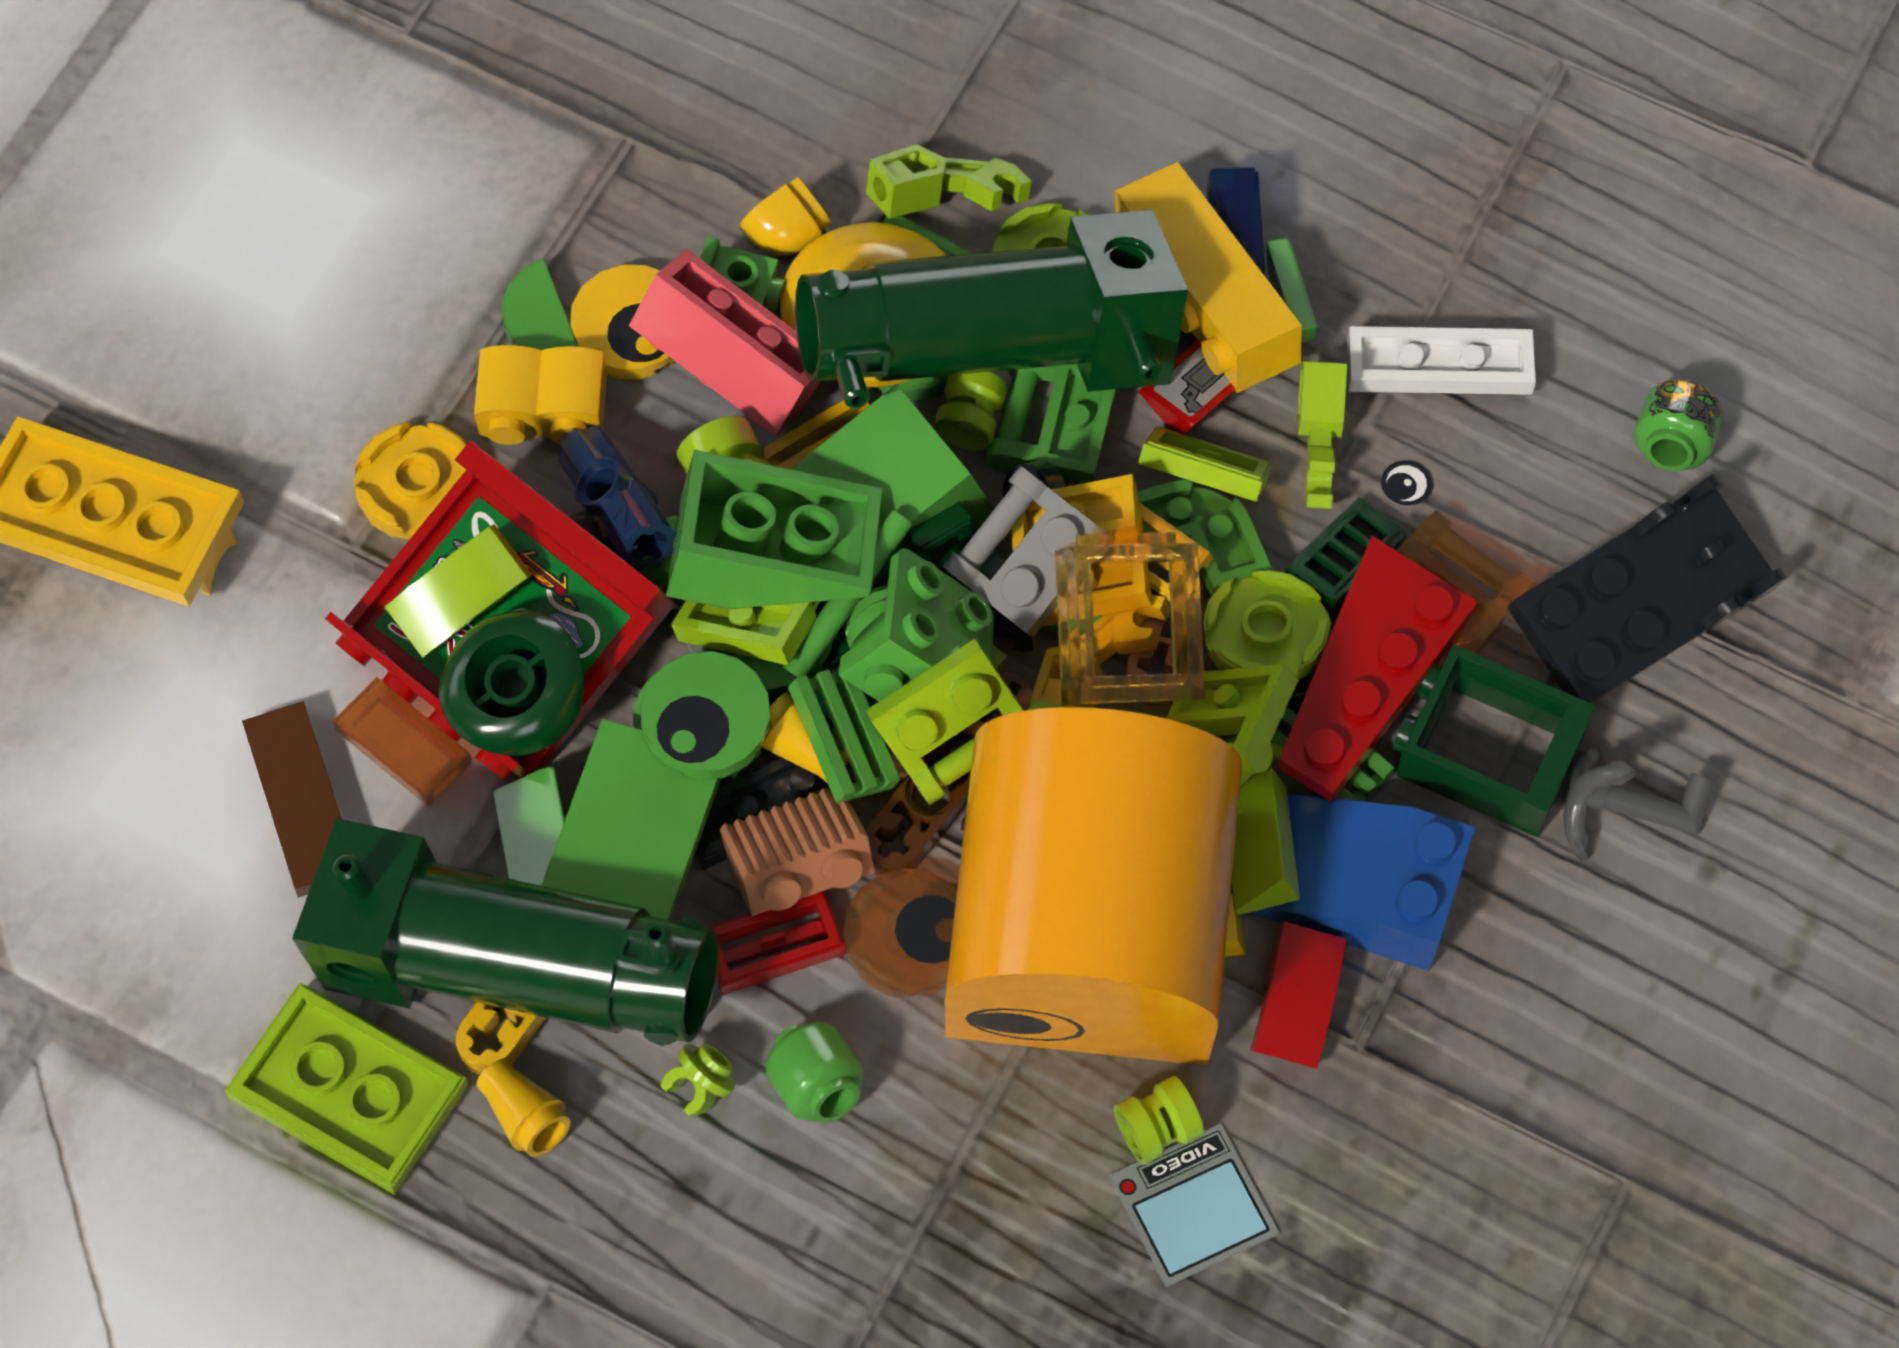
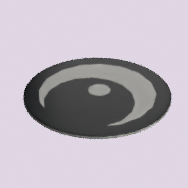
(1406, 483)

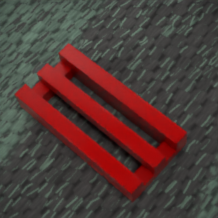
(783, 963)

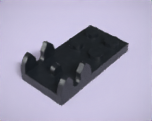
(1644, 593)

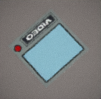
(1194, 1205)

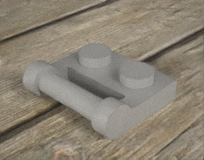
(1027, 580)

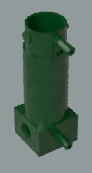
(1098, 303)
(400, 922)

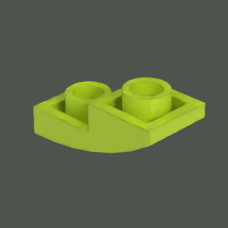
(458, 590)

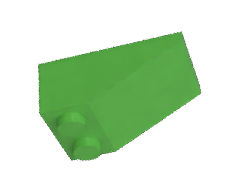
(771, 535)

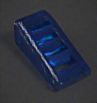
(1236, 199)

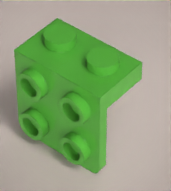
(923, 624)

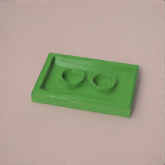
(630, 826)

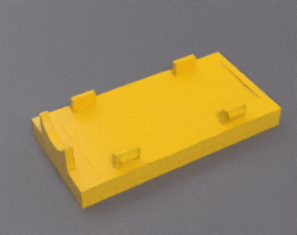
(113, 512)

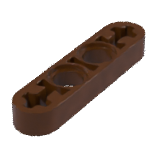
(890, 823)

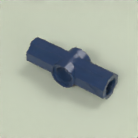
(616, 498)

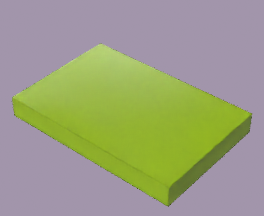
(347, 1088)

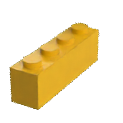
(1229, 301)

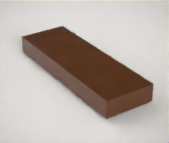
(294, 787)

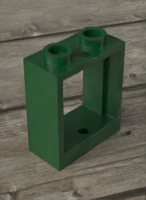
(1512, 694)

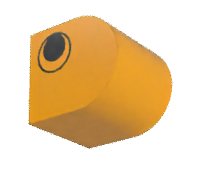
(1094, 885)

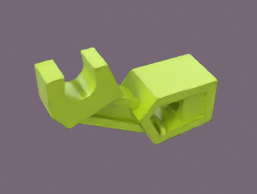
(915, 179)
(1320, 418)

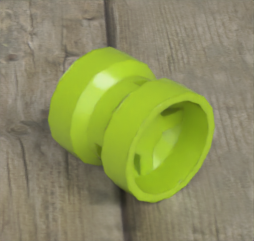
(969, 411)
(1158, 1120)

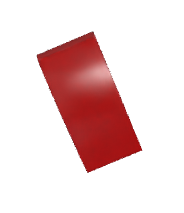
(1299, 995)

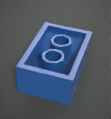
(1374, 875)

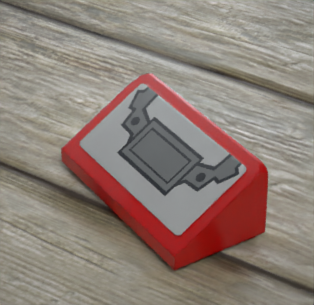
(1191, 393)

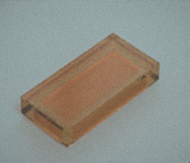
(402, 741)

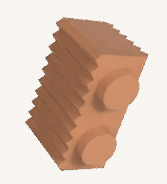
(796, 851)

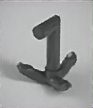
(1598, 788)

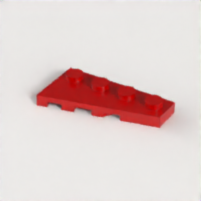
(1377, 656)

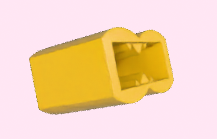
(538, 392)

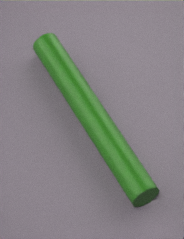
(837, 611)

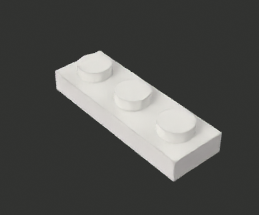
(1440, 360)

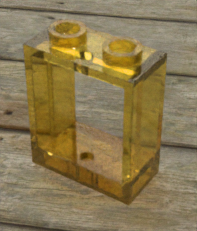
(1076, 627)

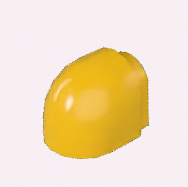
(785, 220)

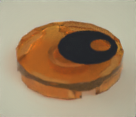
(901, 932)

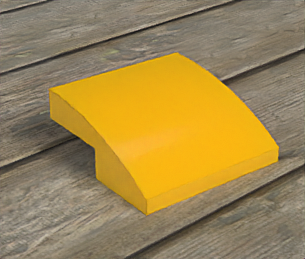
(1116, 510)

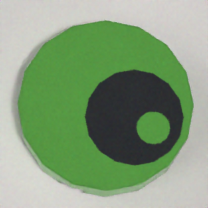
(705, 715)

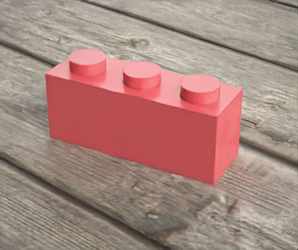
(726, 341)

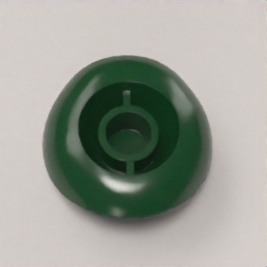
(513, 683)

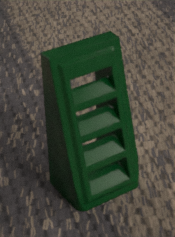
(1331, 539)

